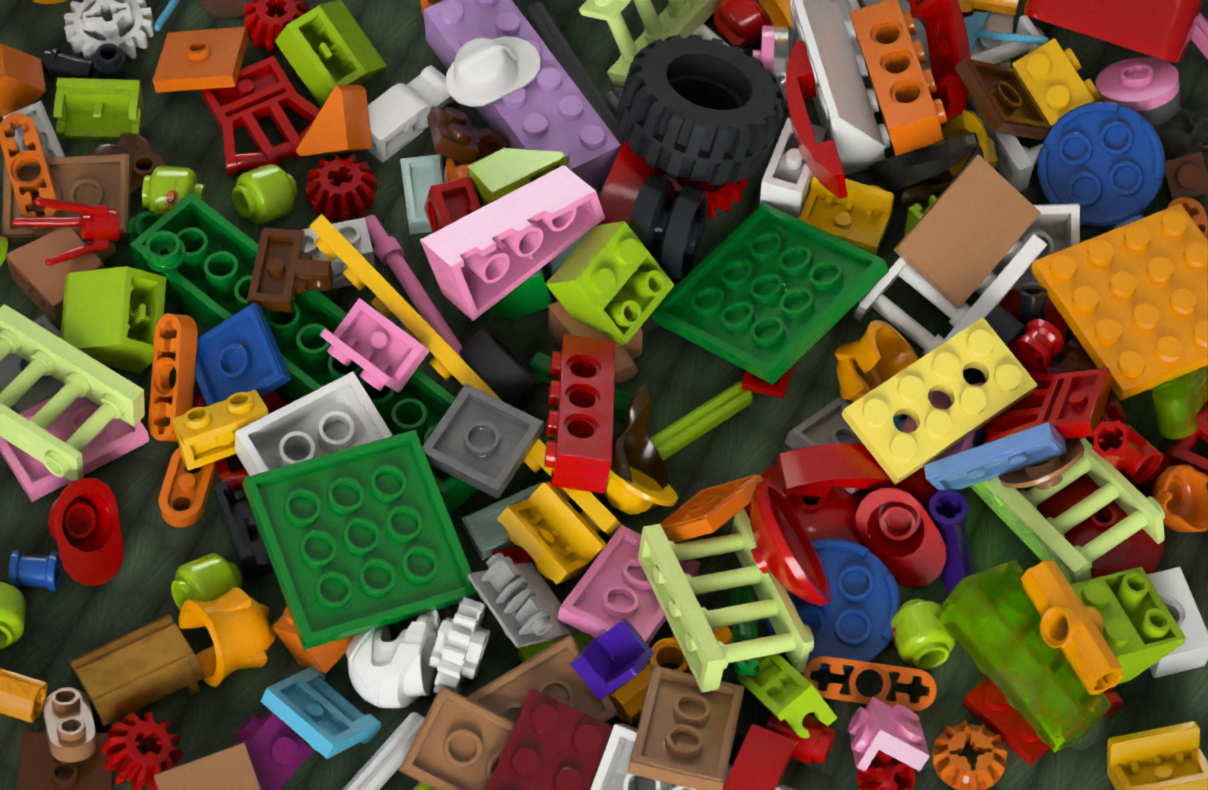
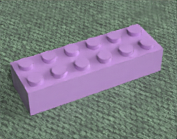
(544, 113)

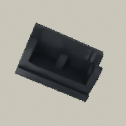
(243, 532)

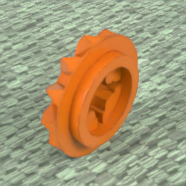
(956, 770)

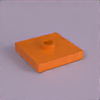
(201, 59)
(709, 509)

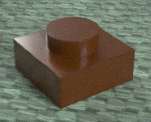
(1185, 177)

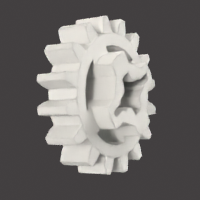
(108, 21)
(460, 646)

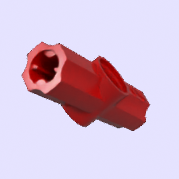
(1129, 452)

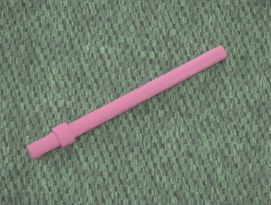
(390, 254)

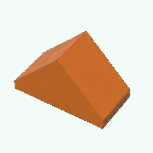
(340, 124)

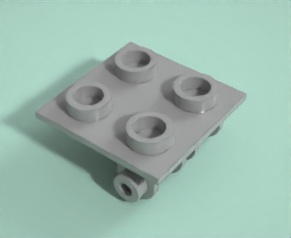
(520, 601)

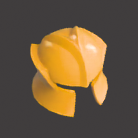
(872, 360)
(237, 630)

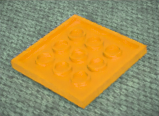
(1136, 298)

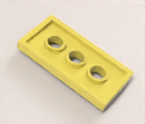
(939, 429)

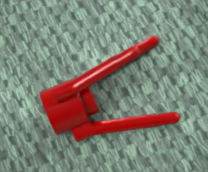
(97, 225)

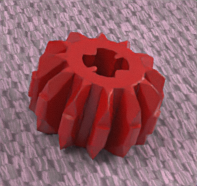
(268, 18)
(341, 188)
(145, 735)

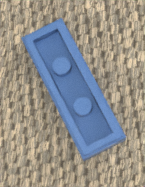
(996, 458)

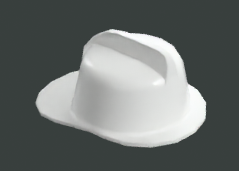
(491, 69)

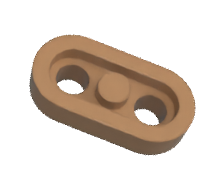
(69, 725)

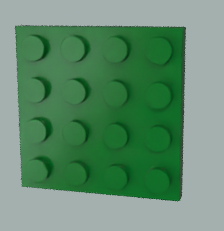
(769, 292)
(359, 538)

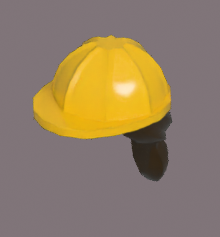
(962, 125)
(637, 471)

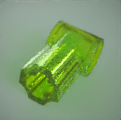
(1179, 402)

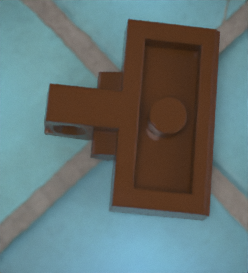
(456, 139)
(285, 269)

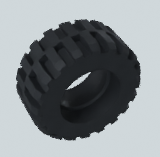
(700, 109)

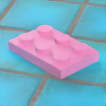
(111, 443)
(617, 590)

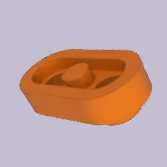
(185, 489)

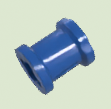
(35, 570)

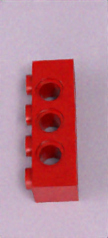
(582, 413)

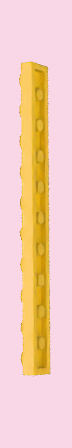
(446, 360)

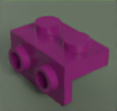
(273, 749)

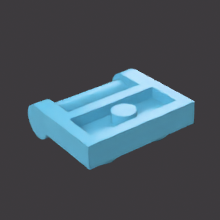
(319, 713)

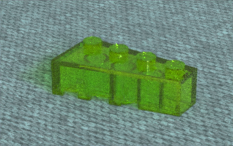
(1003, 636)

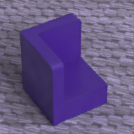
(612, 658)

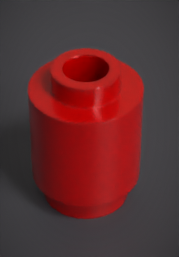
(809, 749)

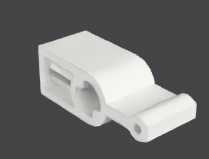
(403, 111)

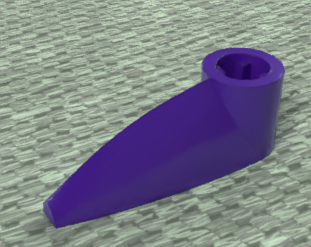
(949, 513)

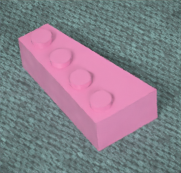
(510, 239)

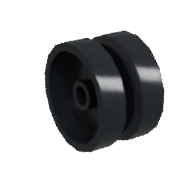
(670, 226)

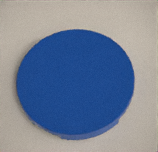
(1104, 162)
(861, 608)

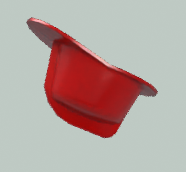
(740, 21)
(87, 531)
(901, 536)

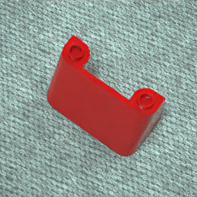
(1145, 26)

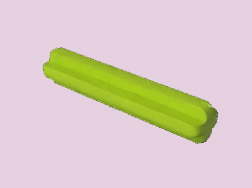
(702, 420)

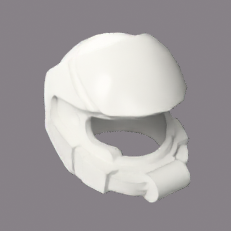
(397, 670)

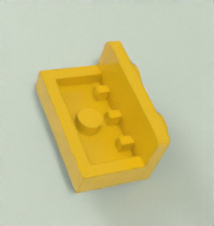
(1054, 80)
(856, 219)
(209, 431)
(552, 534)
(1158, 759)

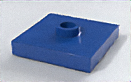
(239, 357)

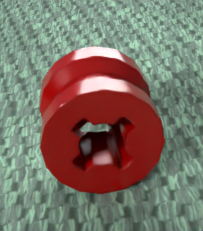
(1037, 345)

